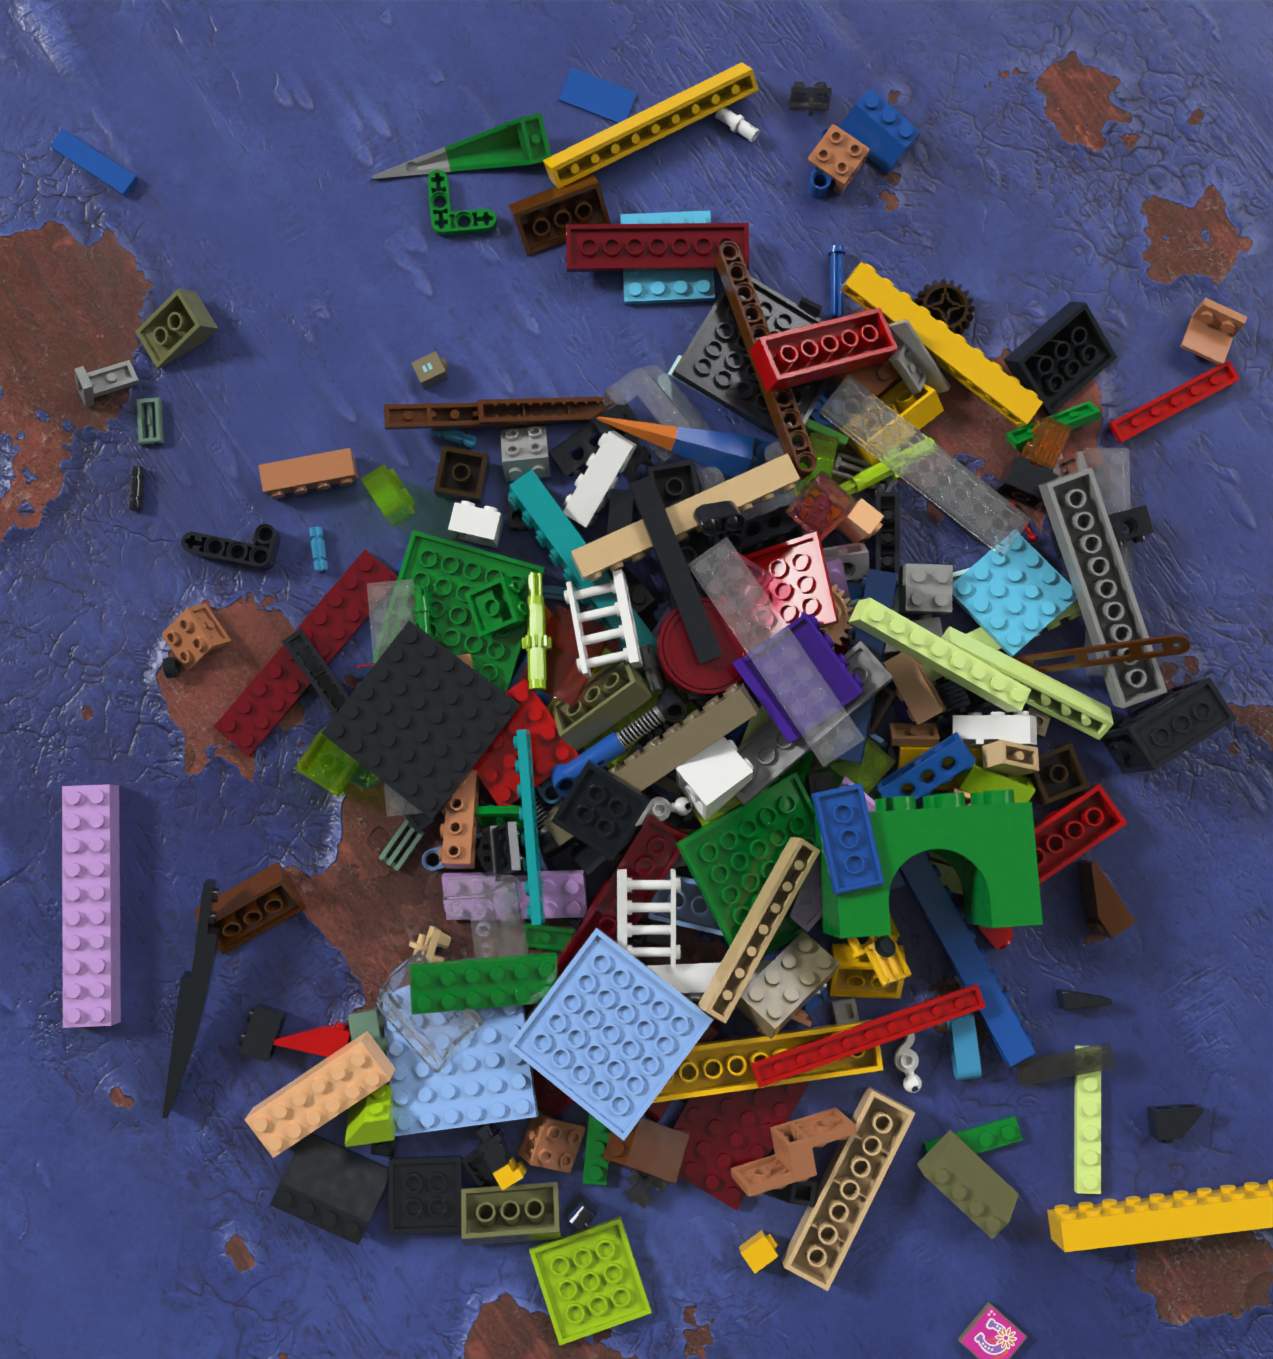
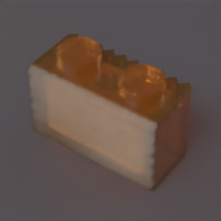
(1047, 442)

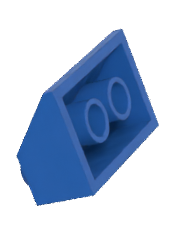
(881, 130)

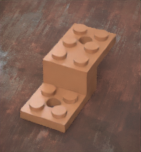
(793, 1152)

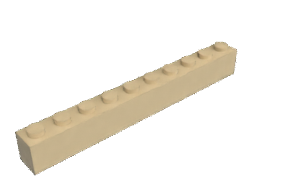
(634, 542)

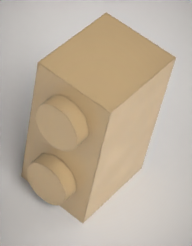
(1010, 758)

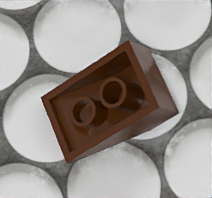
(1100, 902)
(649, 1150)

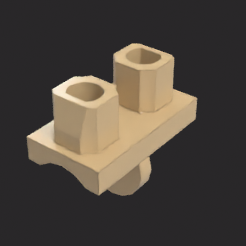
(433, 939)

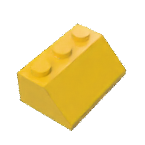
(858, 976)

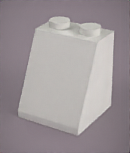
(713, 776)

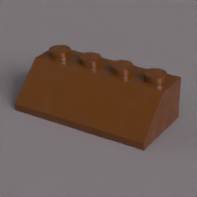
(544, 216)
(255, 906)

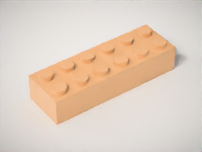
(320, 1094)

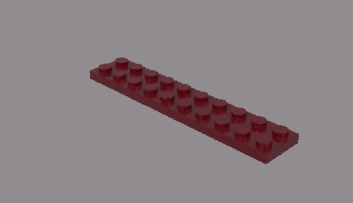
(281, 680)

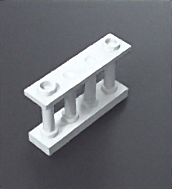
(625, 631)
(626, 907)

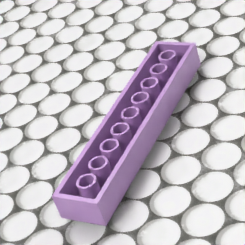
(91, 905)

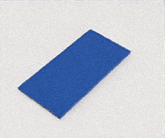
(597, 96)

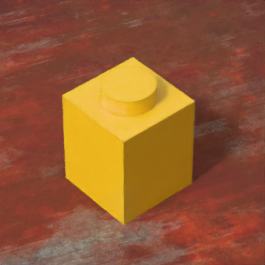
(759, 1250)

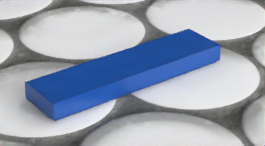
(93, 162)

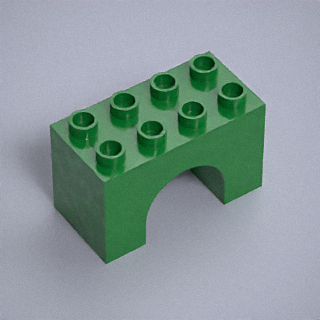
(984, 843)

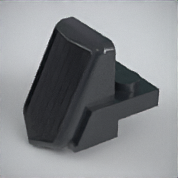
(500, 849)

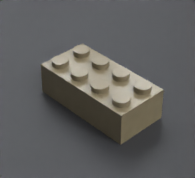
(787, 984)

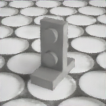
(104, 381)

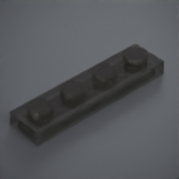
(1065, 1064)

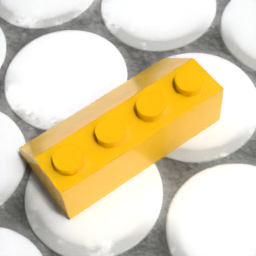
(915, 408)

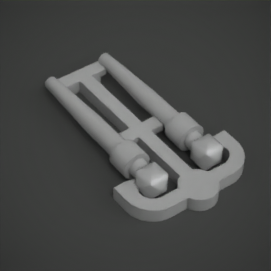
(878, 487)

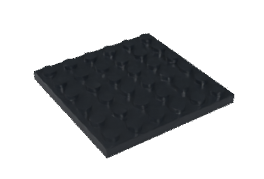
(721, 367)
(421, 720)

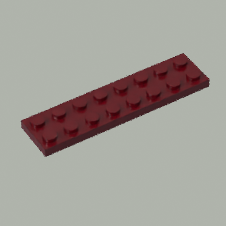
(651, 246)
(646, 857)

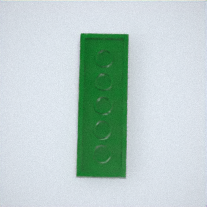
(481, 982)

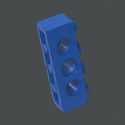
(931, 760)

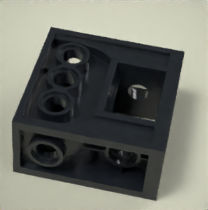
(1167, 726)

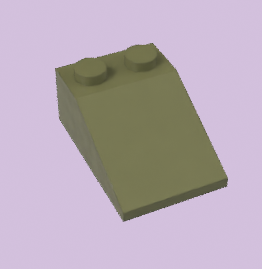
(176, 327)

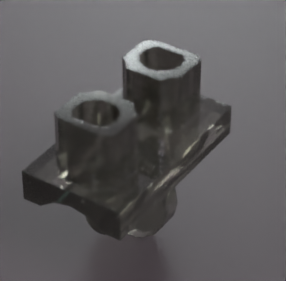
(810, 97)
(638, 1193)

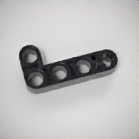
(722, 521)
(230, 547)

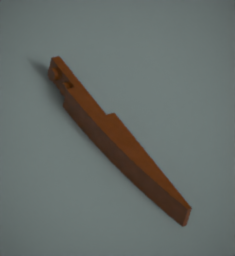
(492, 413)

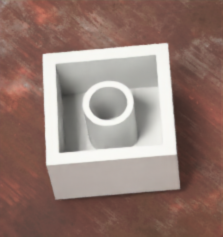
(476, 524)

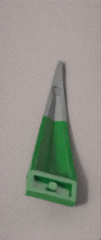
(507, 145)

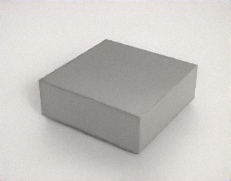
(844, 1010)

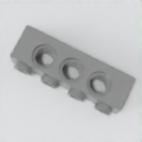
(854, 555)

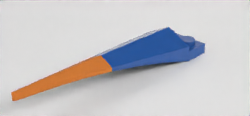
(726, 451)

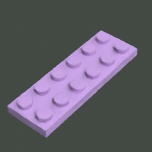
(562, 892)

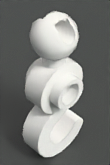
(661, 808)
(907, 1061)

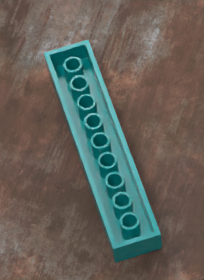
(561, 538)

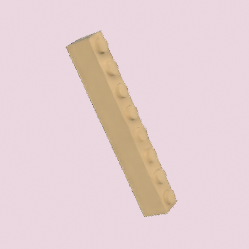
(758, 929)

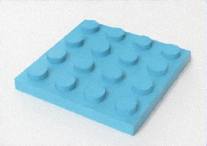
(667, 286)
(1013, 595)

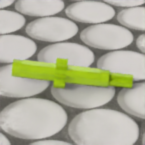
(869, 477)
(536, 640)

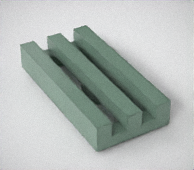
(141, 422)
(390, 861)

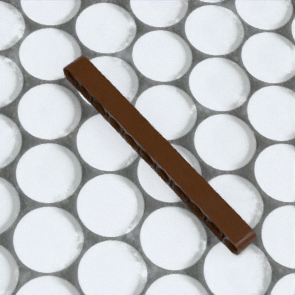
(759, 328)

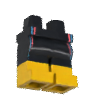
(498, 1155)

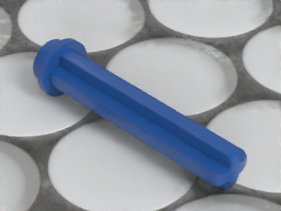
(836, 270)

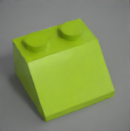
(371, 1119)

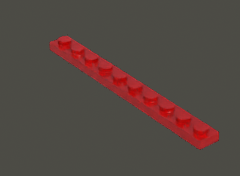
(867, 1035)

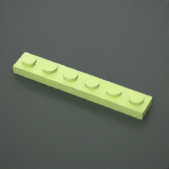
(1087, 1132)

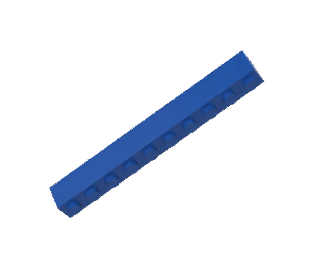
(966, 958)

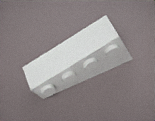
(599, 478)

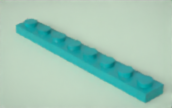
(529, 837)

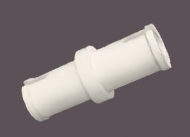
(737, 124)

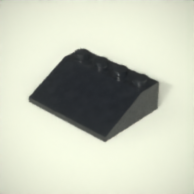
(1061, 356)
(331, 1188)

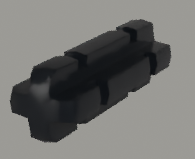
(136, 488)

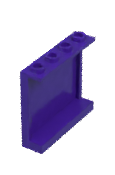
(830, 665)

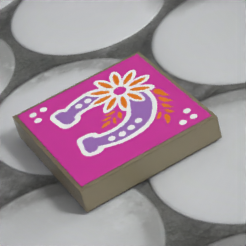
(992, 1335)

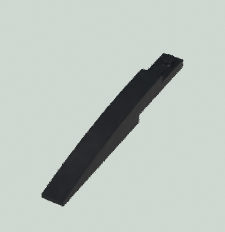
(331, 691)
(193, 994)

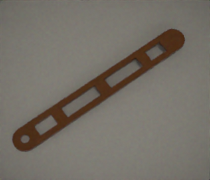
(1134, 648)

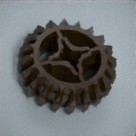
(944, 291)

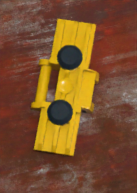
(883, 955)

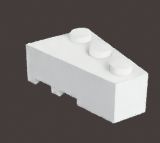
(986, 729)

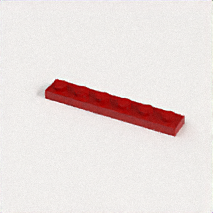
(1173, 402)

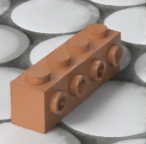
(308, 472)
(460, 826)

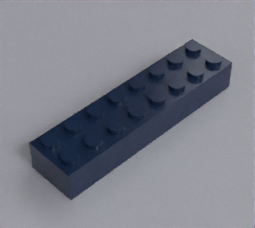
(882, 588)

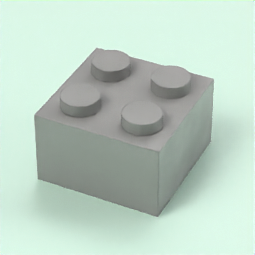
(925, 589)

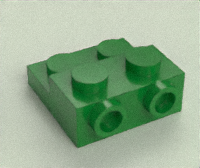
(496, 606)

